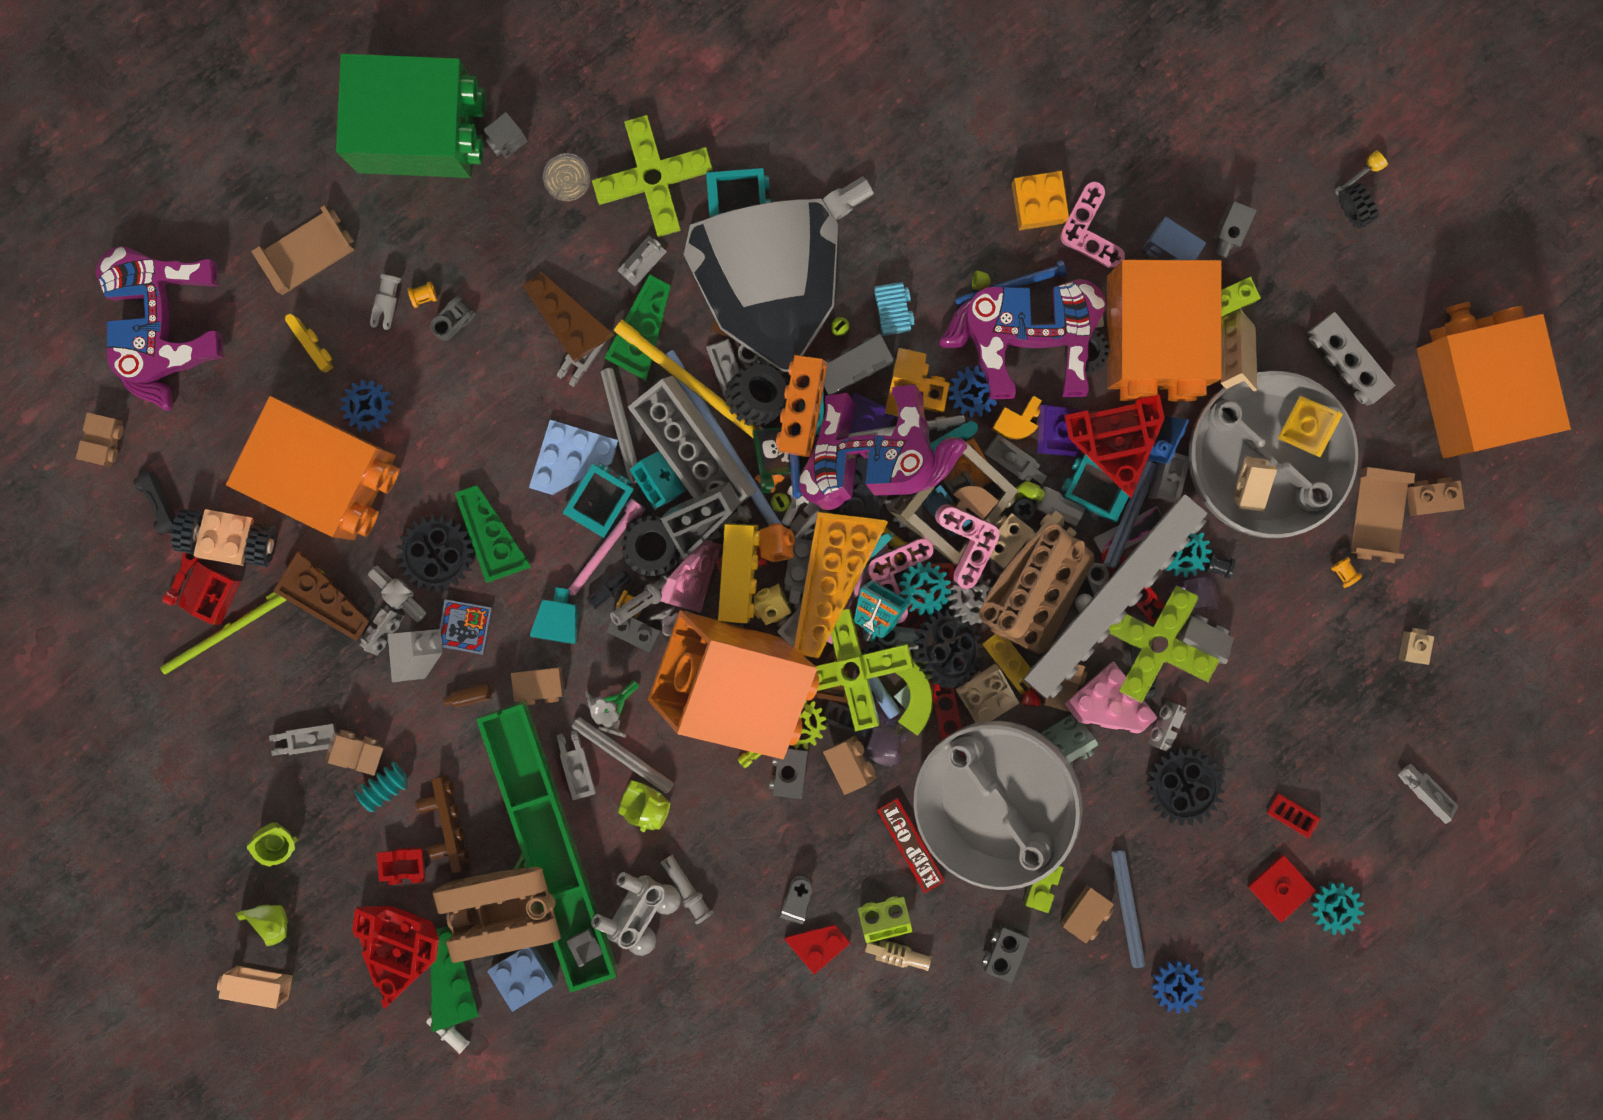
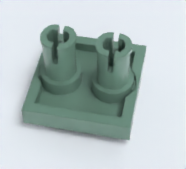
(1071, 738)

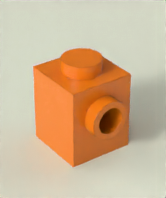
(776, 543)

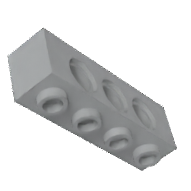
(1363, 362)

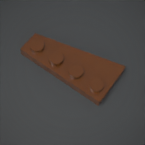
(569, 321)
(316, 594)

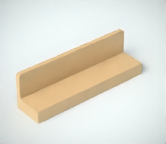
(1238, 350)

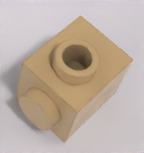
(1416, 646)

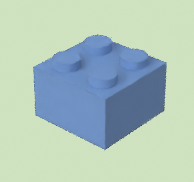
(1172, 243)
(521, 976)

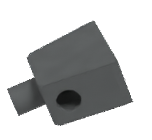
(1239, 219)

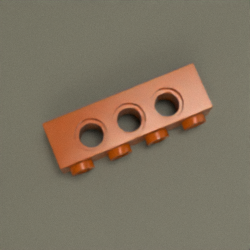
(812, 395)

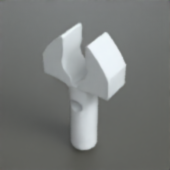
(793, 507)

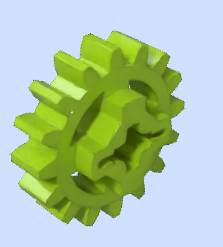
(813, 731)

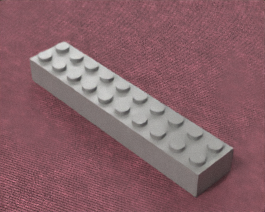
(1115, 595)

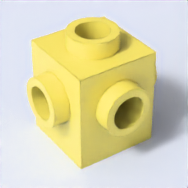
(771, 604)

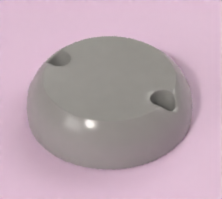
(1258, 416)
(998, 805)

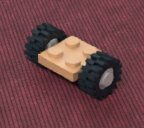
(224, 537)

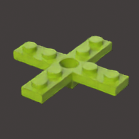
(647, 158)
(1177, 652)
(870, 665)

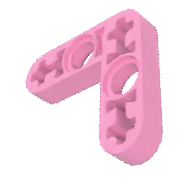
(1084, 235)
(976, 535)
(887, 576)

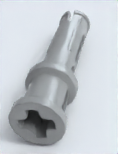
(651, 594)
(692, 899)

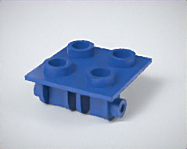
(1168, 439)

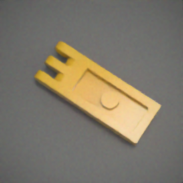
(308, 340)
(1008, 660)

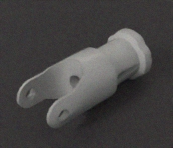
(385, 301)

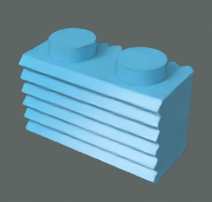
(893, 309)

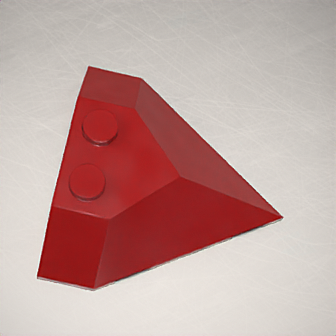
(1119, 438)
(395, 947)

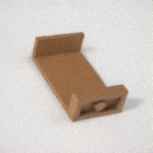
(305, 251)
(1380, 514)

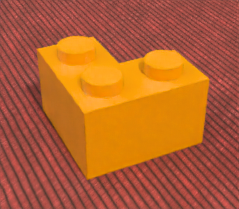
(908, 370)

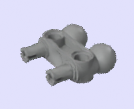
(631, 921)

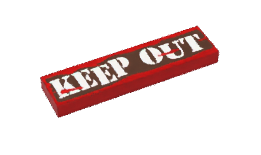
(910, 845)

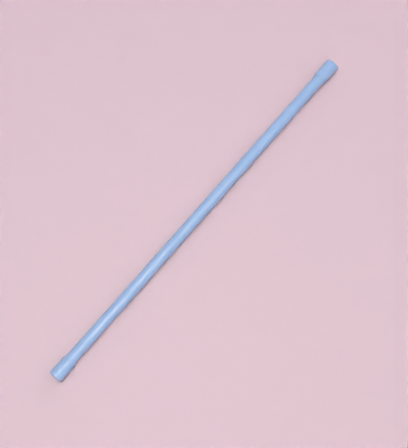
(884, 698)

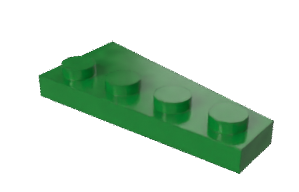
(646, 318)
(491, 540)
(450, 988)

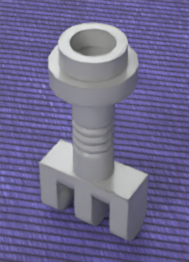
(742, 514)

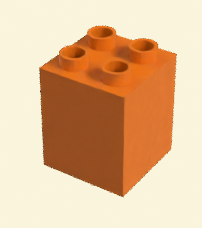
(1164, 328)
(1492, 382)
(313, 471)
(733, 686)

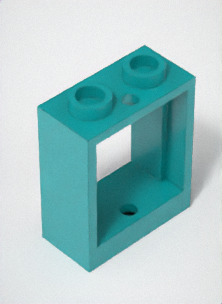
(713, 177)
(1069, 485)
(583, 519)

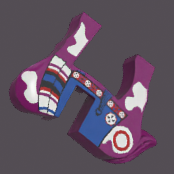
(1003, 318)
(140, 347)
(895, 462)

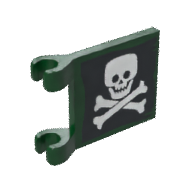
(770, 459)

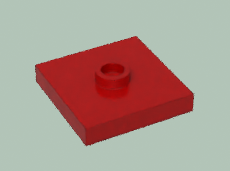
(1281, 888)

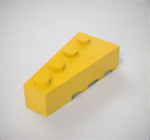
(737, 572)

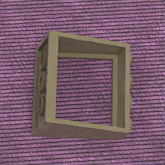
(909, 503)

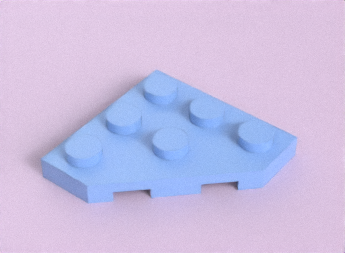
(567, 455)

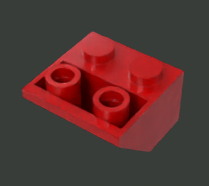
(208, 594)

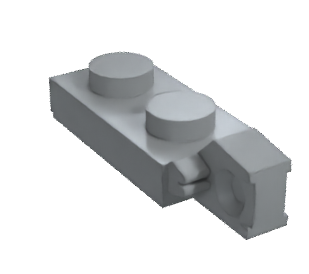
(1429, 793)

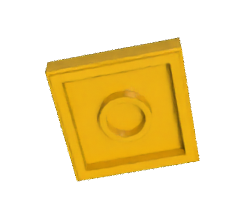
(1310, 426)

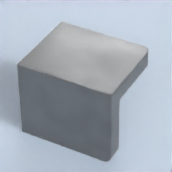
(584, 947)

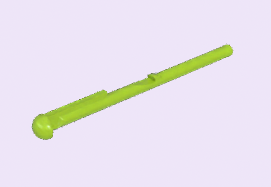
(273, 601)

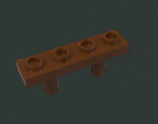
(453, 832)

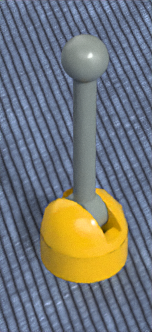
(1374, 162)

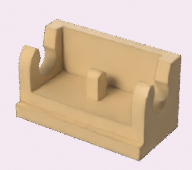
(1254, 484)

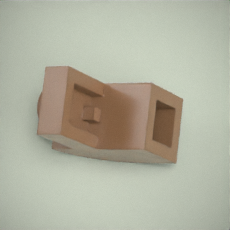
(975, 499)

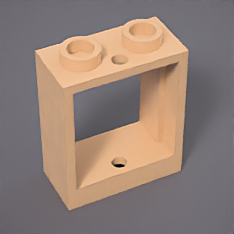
(254, 986)

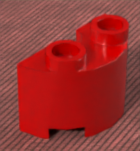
(401, 864)

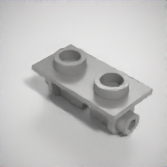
(642, 261)
(804, 527)
(376, 639)
(1162, 735)

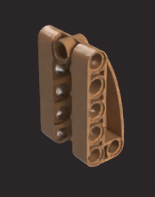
(1030, 587)
(497, 913)

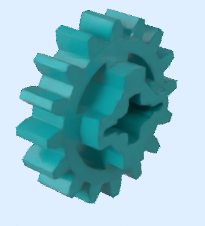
(1192, 558)
(923, 579)
(1336, 917)

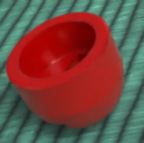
(1031, 698)

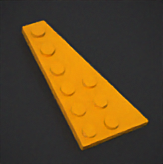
(835, 565)

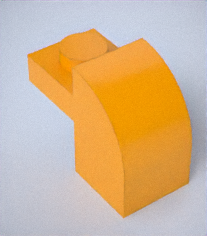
(1015, 426)

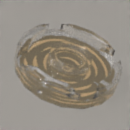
(566, 177)

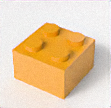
(1040, 200)

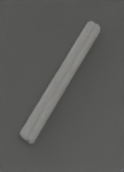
(620, 421)
(622, 755)

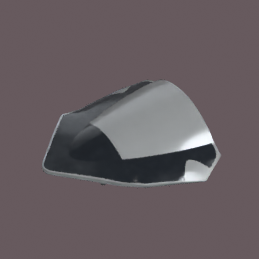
(768, 274)

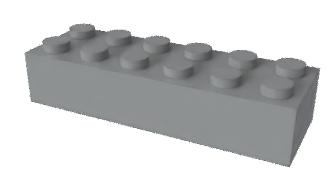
(688, 440)

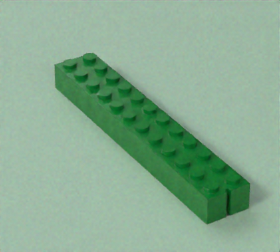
(545, 835)

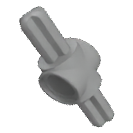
(397, 593)

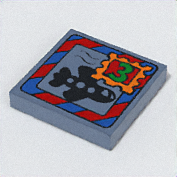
(465, 626)

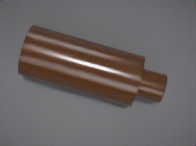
(468, 696)

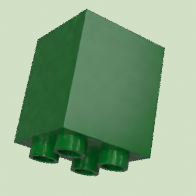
(409, 116)

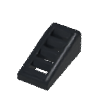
(846, 725)

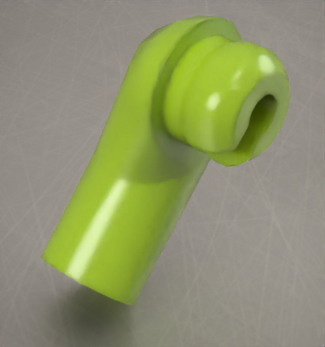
(1030, 491)

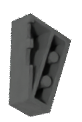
(857, 364)
(698, 517)

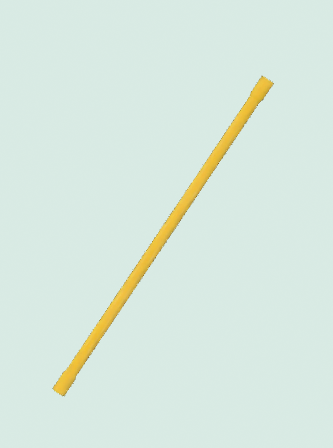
(634, 337)

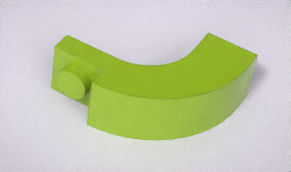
(921, 699)

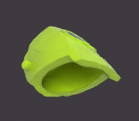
(643, 806)
(272, 844)
(268, 921)

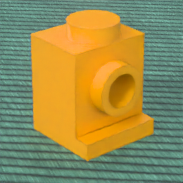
(938, 384)

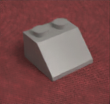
(1207, 638)
(413, 654)

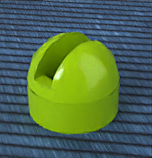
(980, 280)
(843, 330)
(784, 498)

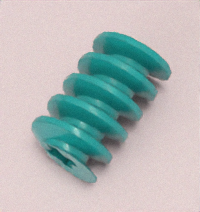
(383, 788)

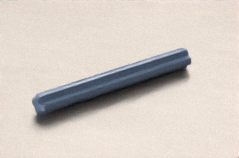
(1129, 516)
(1128, 908)

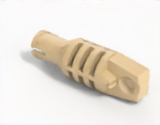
(898, 955)

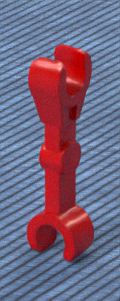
(172, 595)

